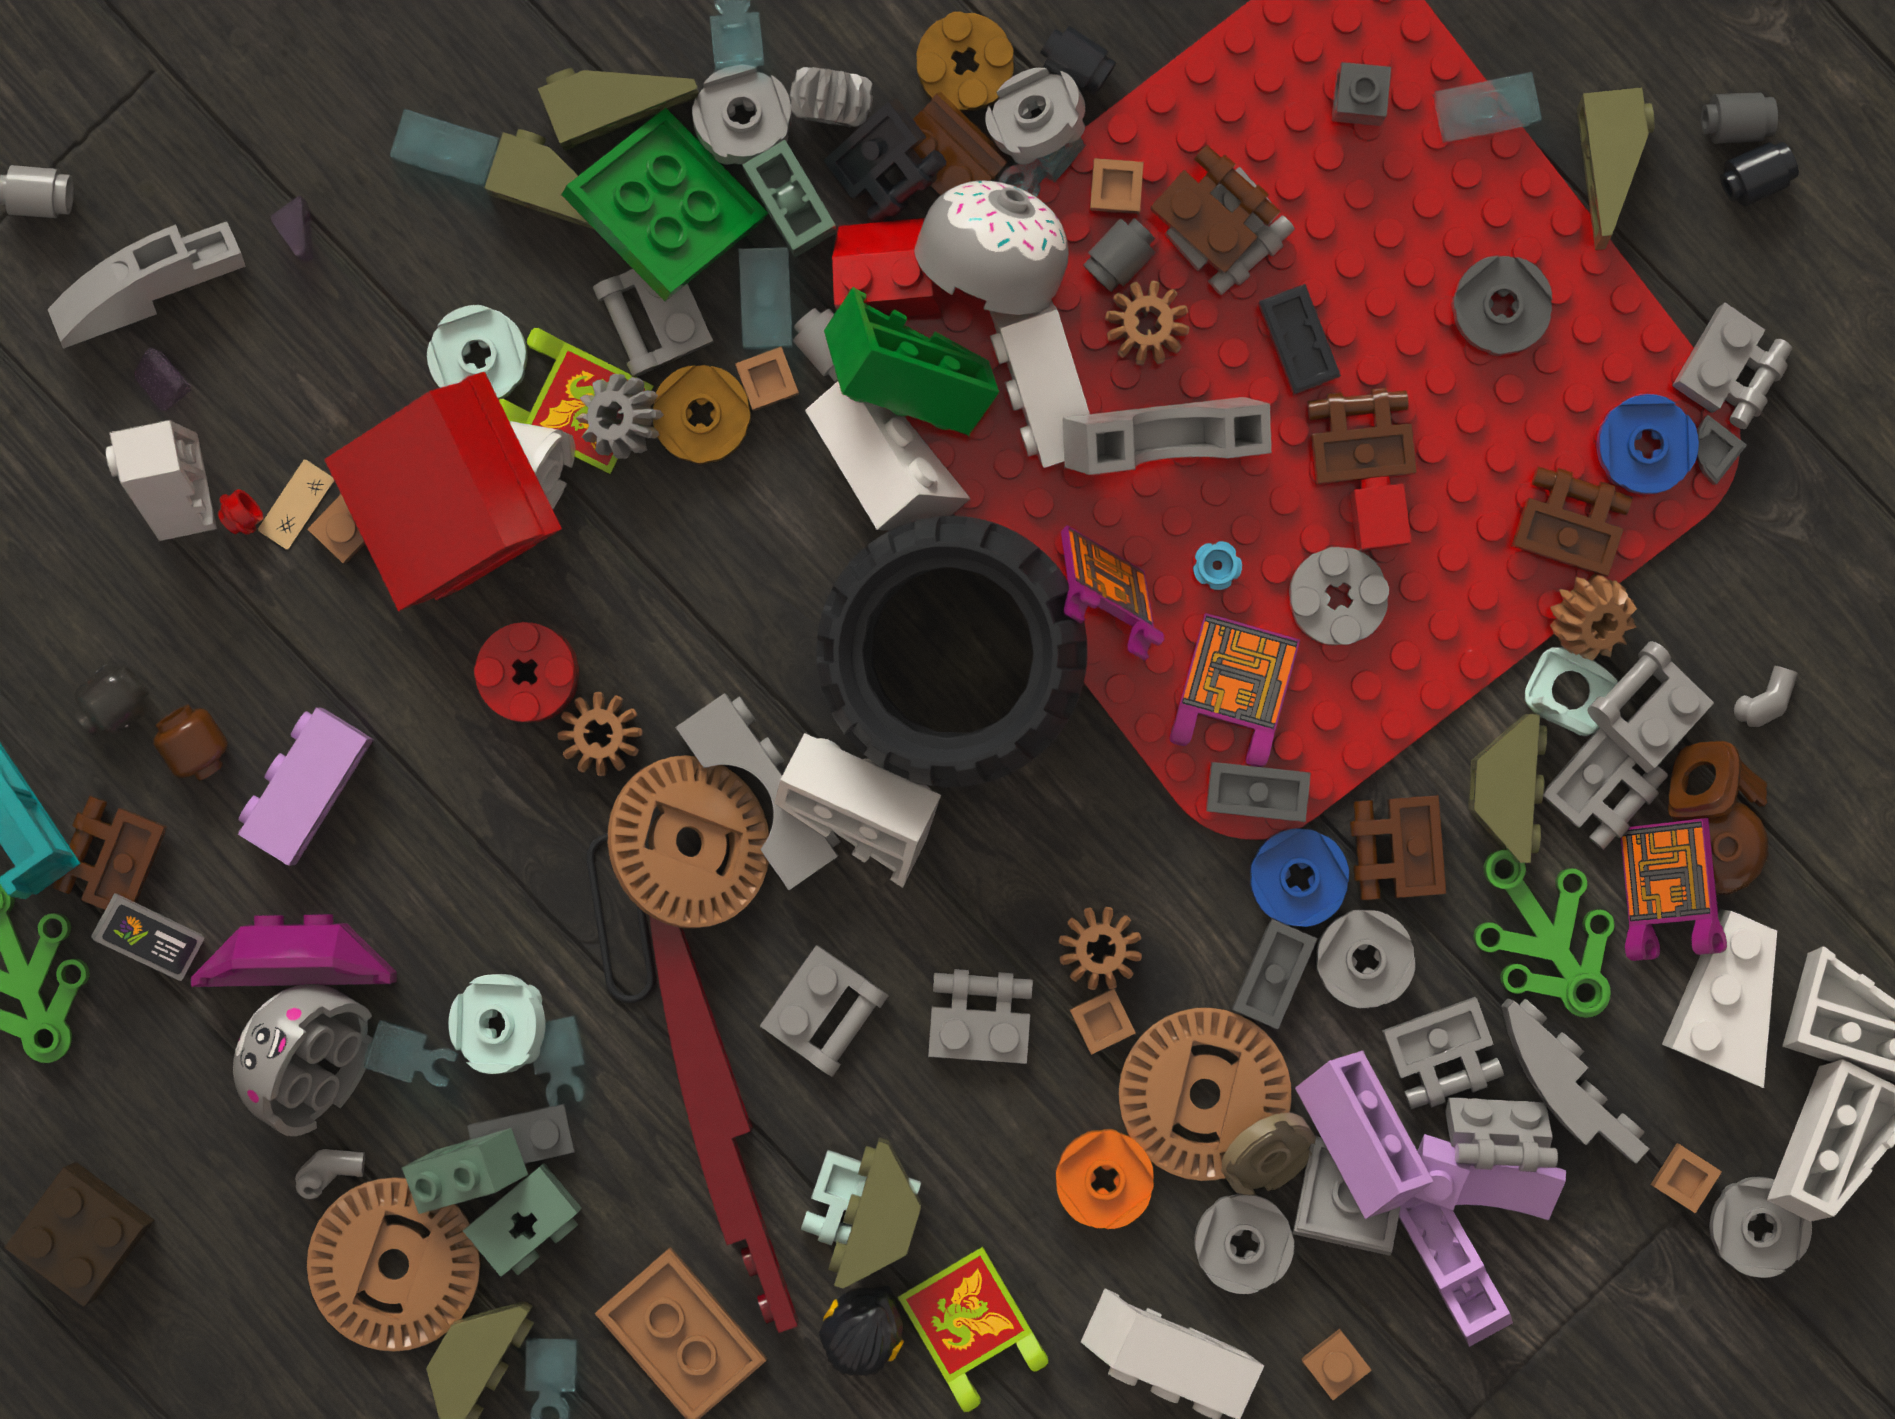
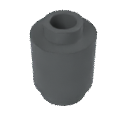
(1739, 117)
(1120, 254)

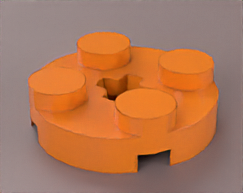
(1133, 1183)

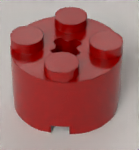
(498, 672)

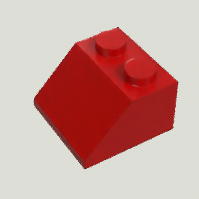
(884, 266)

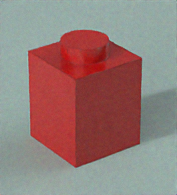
(1380, 514)

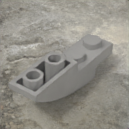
(127, 282)
(1553, 1070)

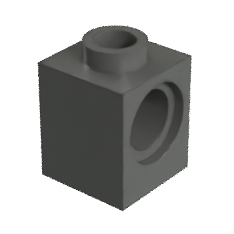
(1361, 94)

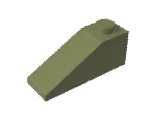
(601, 102)
(1612, 140)
(532, 176)

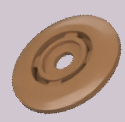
(661, 878)
(1163, 1069)
(347, 1256)

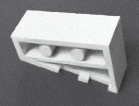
(1042, 378)
(885, 461)
(164, 477)
(858, 802)
(1729, 1002)
(1842, 1017)
(1835, 1141)
(1171, 1358)

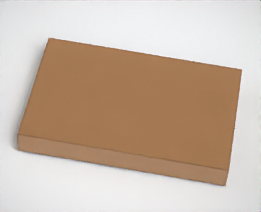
(681, 1335)

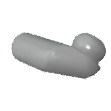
(1769, 704)
(325, 1167)

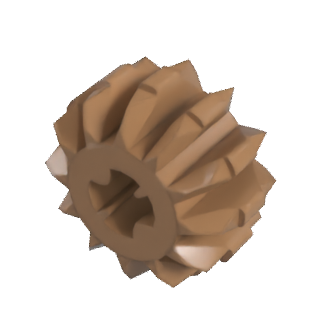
(1130, 322)
(1593, 616)
(596, 749)
(1091, 934)

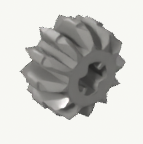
(831, 97)
(602, 413)

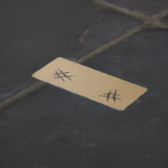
(296, 504)

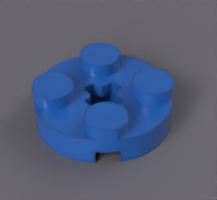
(1666, 423)
(1306, 849)

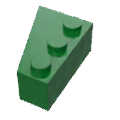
(904, 370)

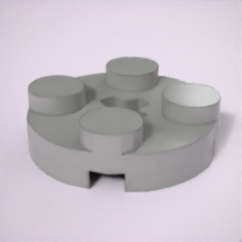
(717, 101)
(1036, 137)
(1366, 590)
(1393, 951)
(1736, 1244)
(1257, 1268)

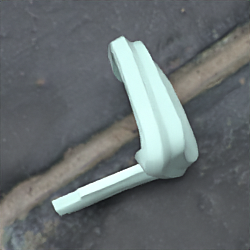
(1539, 689)

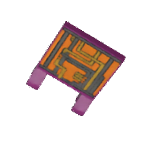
(1108, 582)
(1238, 679)
(1668, 882)

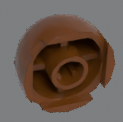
(1737, 849)

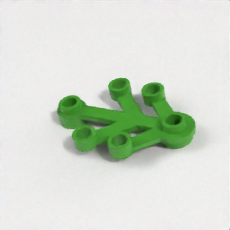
(1551, 940)
(26, 981)

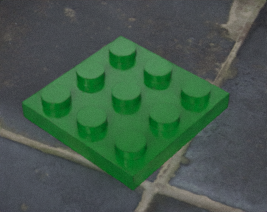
(664, 204)

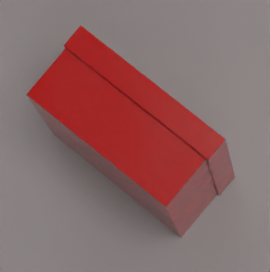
(442, 492)

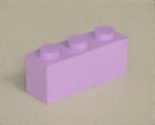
(303, 785)
(1364, 1134)

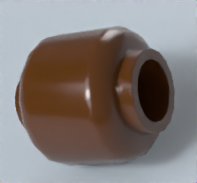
(190, 742)

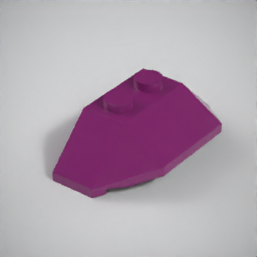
(294, 955)

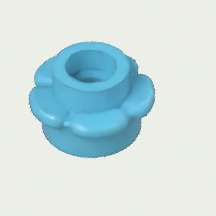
(1220, 552)

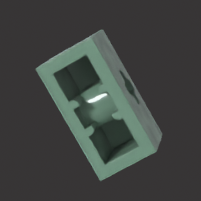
(789, 198)
(465, 1171)
(495, 1231)

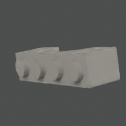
(1195, 429)
(723, 737)

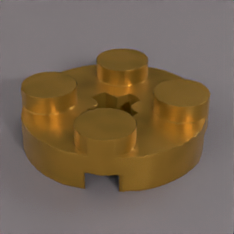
(956, 35)
(730, 415)

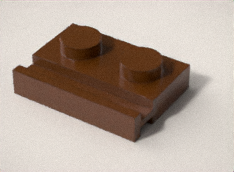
(964, 146)

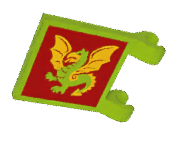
(560, 396)
(967, 1319)

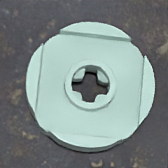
(491, 330)
(523, 1019)

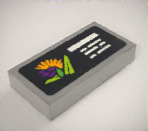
(147, 937)

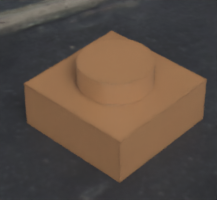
(1116, 186)
(767, 379)
(338, 531)
(1102, 1021)
(1686, 1178)
(1336, 1364)

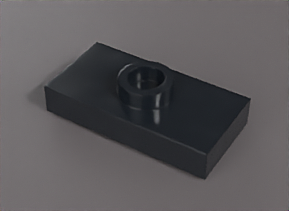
(1299, 339)

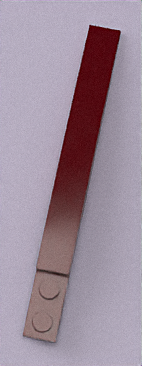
(717, 1117)

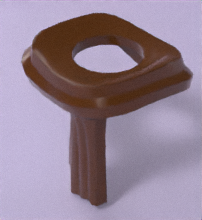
(1722, 795)

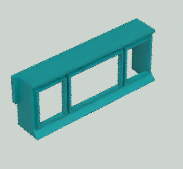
(29, 836)

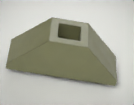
(1507, 787)
(879, 1218)
(472, 1358)

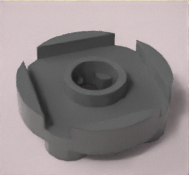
(1502, 276)

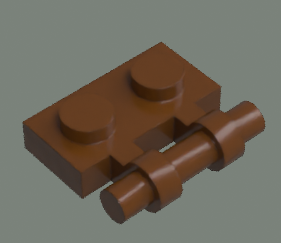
(1206, 222)
(1361, 452)
(1568, 535)
(1415, 847)
(124, 858)

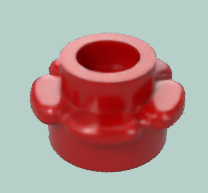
(239, 512)

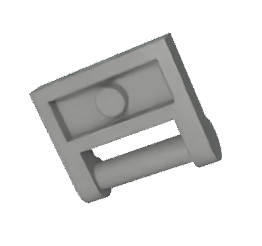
(675, 322)
(1661, 719)
(810, 1000)

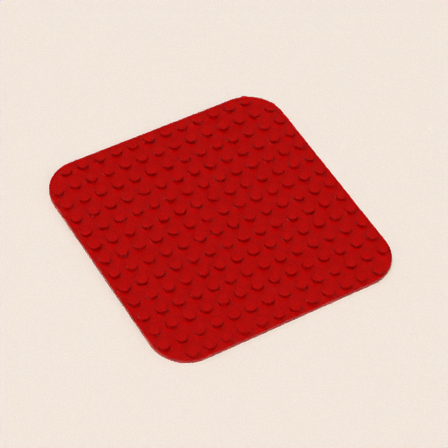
(1380, 242)

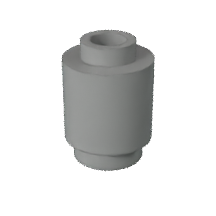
(36, 192)
(813, 342)

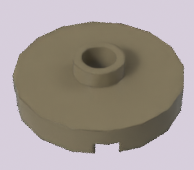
(1268, 1153)

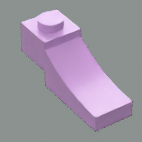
(1500, 1187)
(1455, 1269)

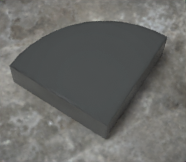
(1716, 449)

